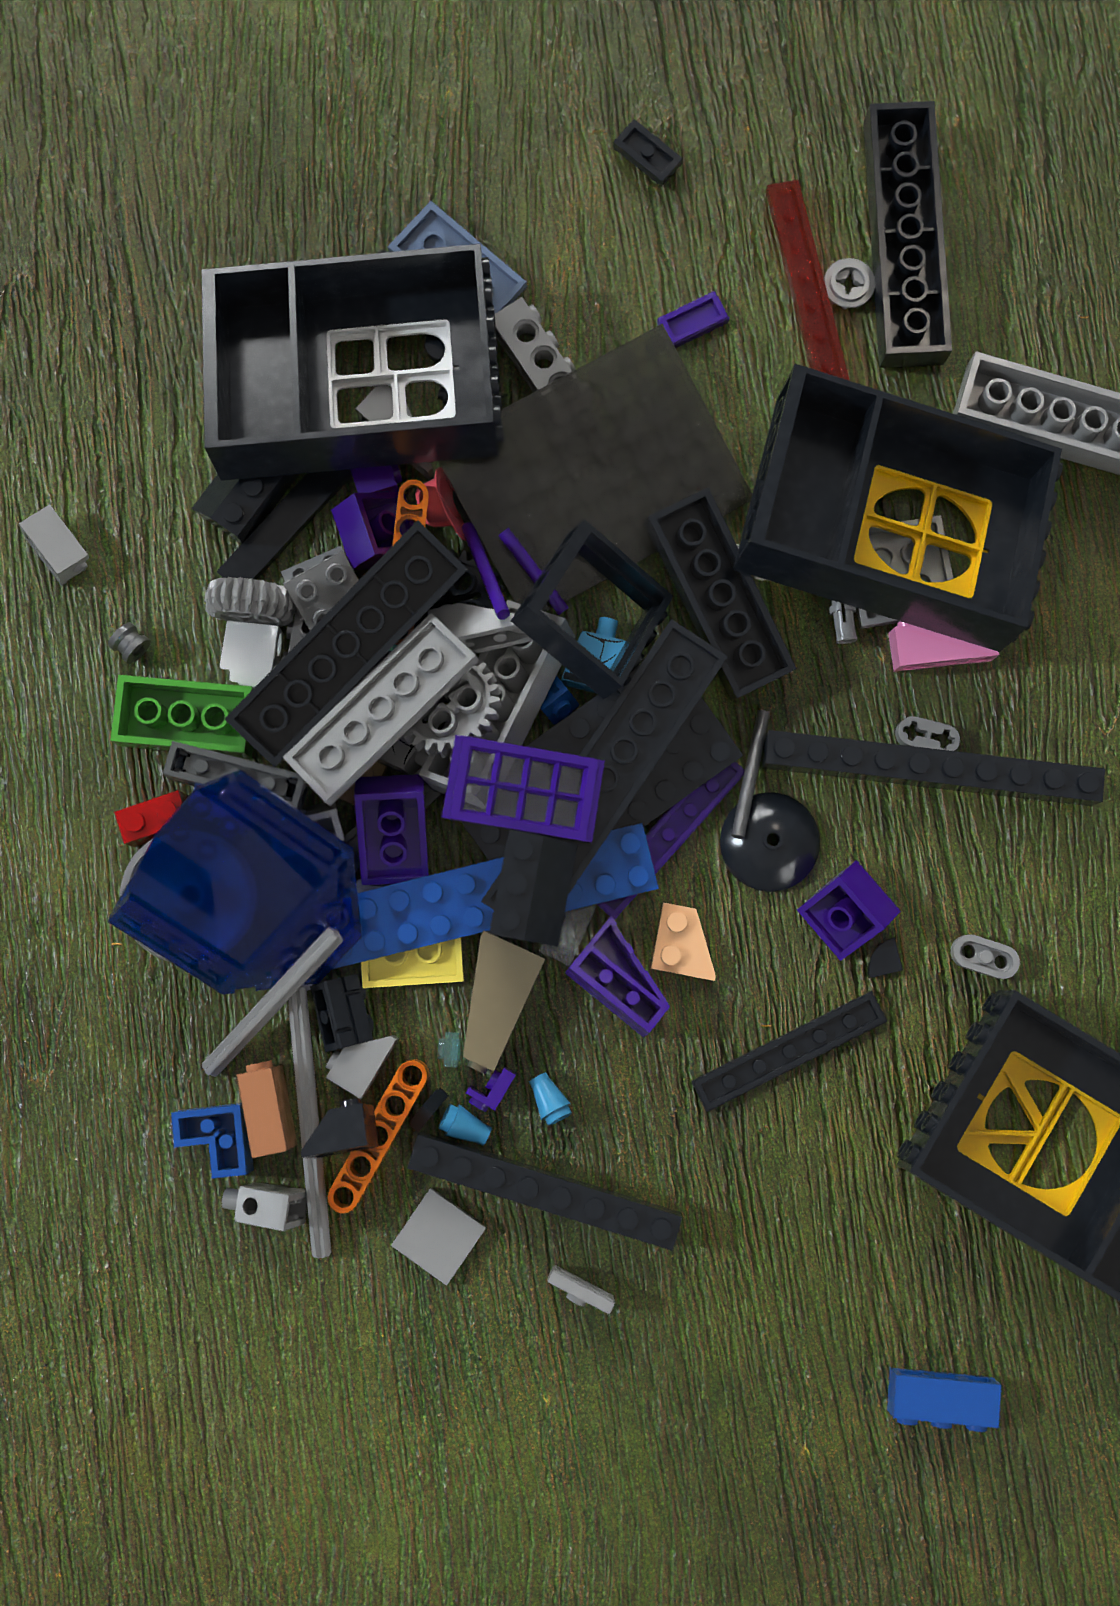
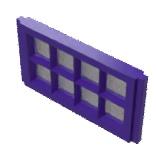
(523, 788)

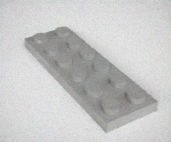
(380, 709)

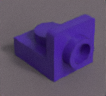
(497, 1085)

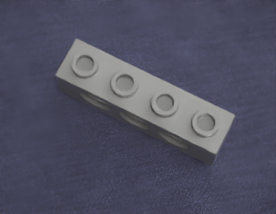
(521, 319)

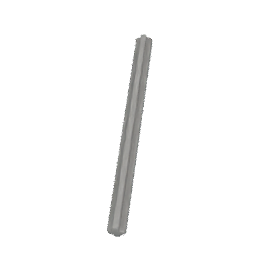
(308, 1122)

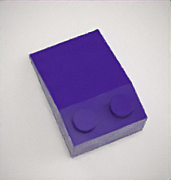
(391, 828)

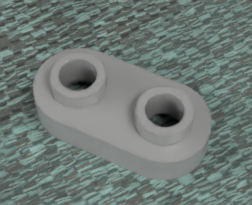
(984, 955)

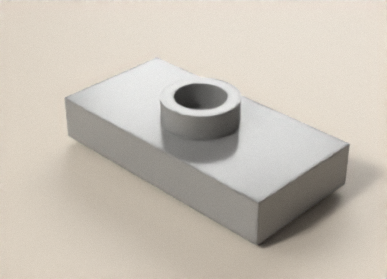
(580, 1290)

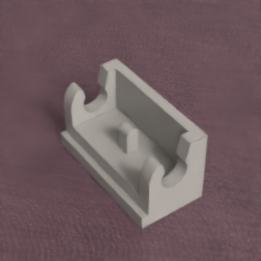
(54, 544)

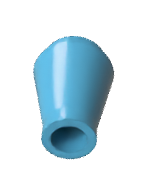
(549, 1099)
(463, 1125)

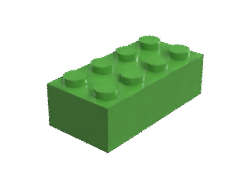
(159, 711)

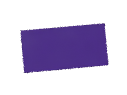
(694, 319)

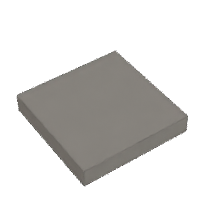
(438, 1236)

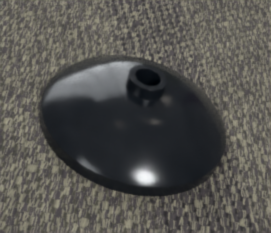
(768, 866)

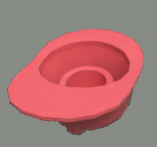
(441, 507)

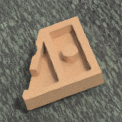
(682, 944)

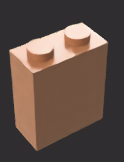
(266, 1109)

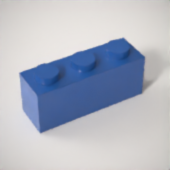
(944, 1399)

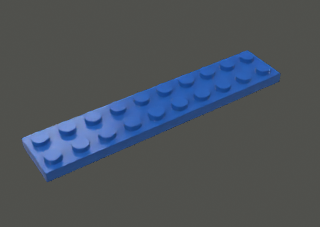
(451, 907)

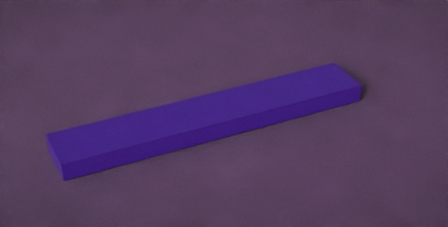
(680, 823)

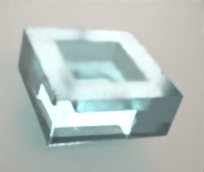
(450, 1049)

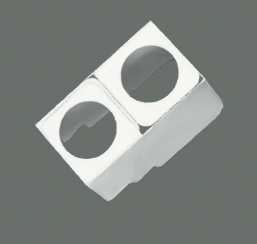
(250, 651)

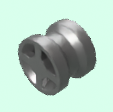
(129, 643)

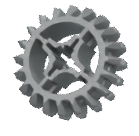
(249, 601)

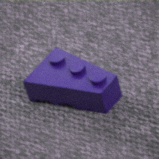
(618, 980)

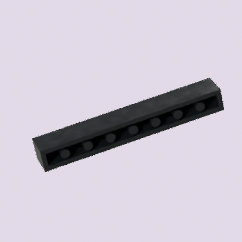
(545, 1190)

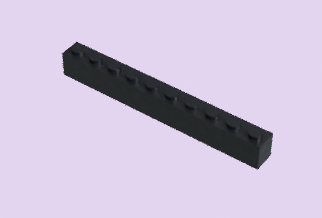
(933, 768)

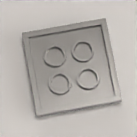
(896, 553)

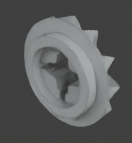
(861, 277)

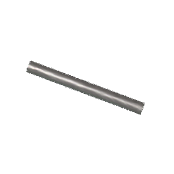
(750, 774)

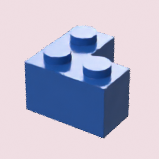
(223, 1130)

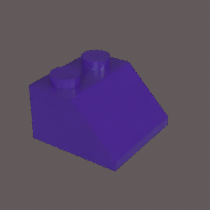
(367, 526)
(849, 910)

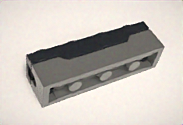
(197, 766)

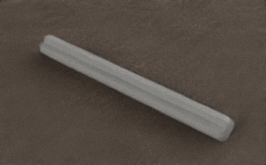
(272, 1002)

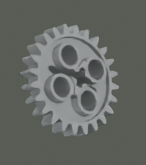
(464, 720)

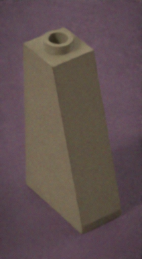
(499, 994)

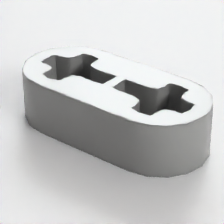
(929, 728)

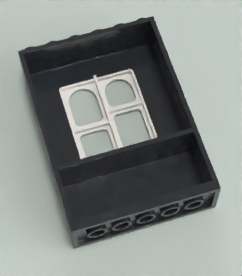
(274, 361)

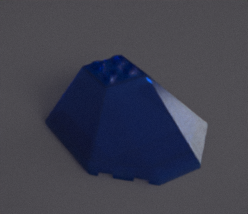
(240, 888)

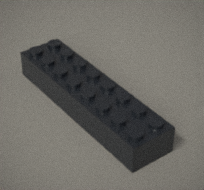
(907, 234)
(346, 643)

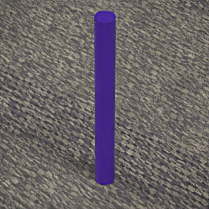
(485, 571)

